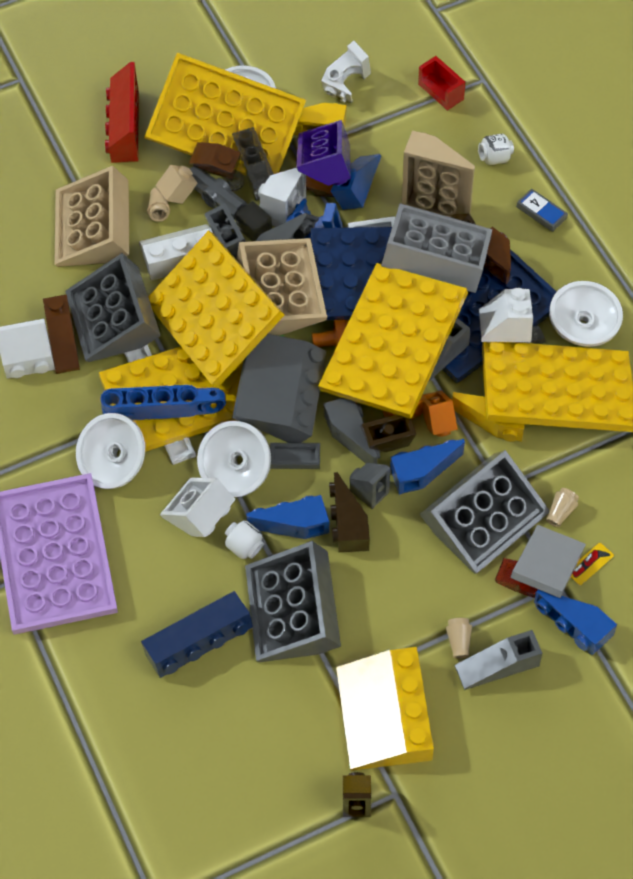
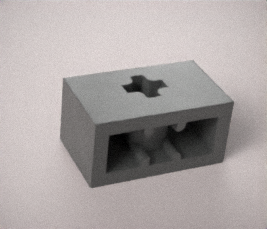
(225, 228)

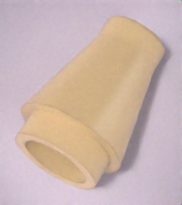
(158, 206)
(562, 506)
(459, 636)

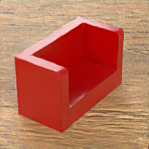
(441, 83)

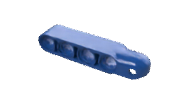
(151, 396)

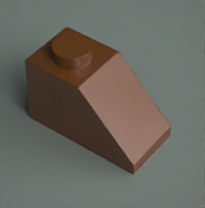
(216, 159)
(498, 256)

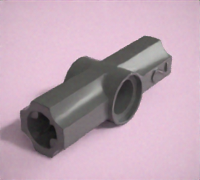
(216, 191)

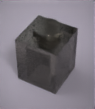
(253, 221)

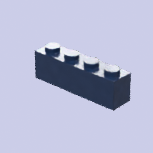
(197, 634)

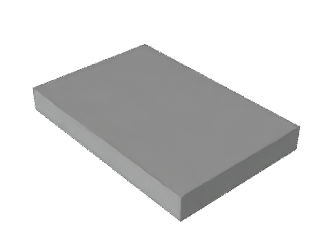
(548, 561)

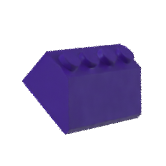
(325, 154)

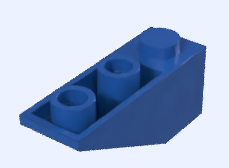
(355, 191)
(420, 467)
(294, 519)
(582, 621)

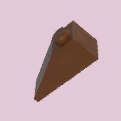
(61, 334)

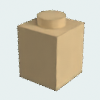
(176, 183)

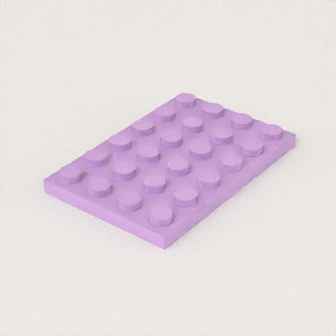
(54, 554)

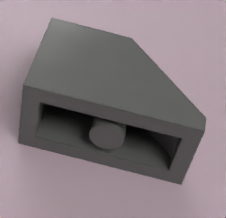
(370, 483)

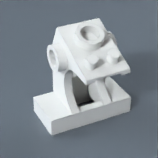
(352, 62)

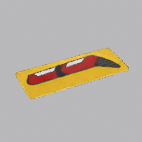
(591, 563)

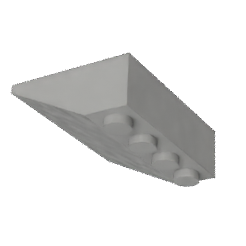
(437, 247)

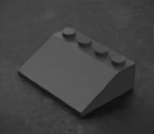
(112, 310)
(281, 387)
(485, 511)
(292, 604)

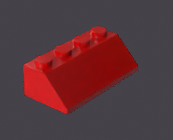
(123, 116)

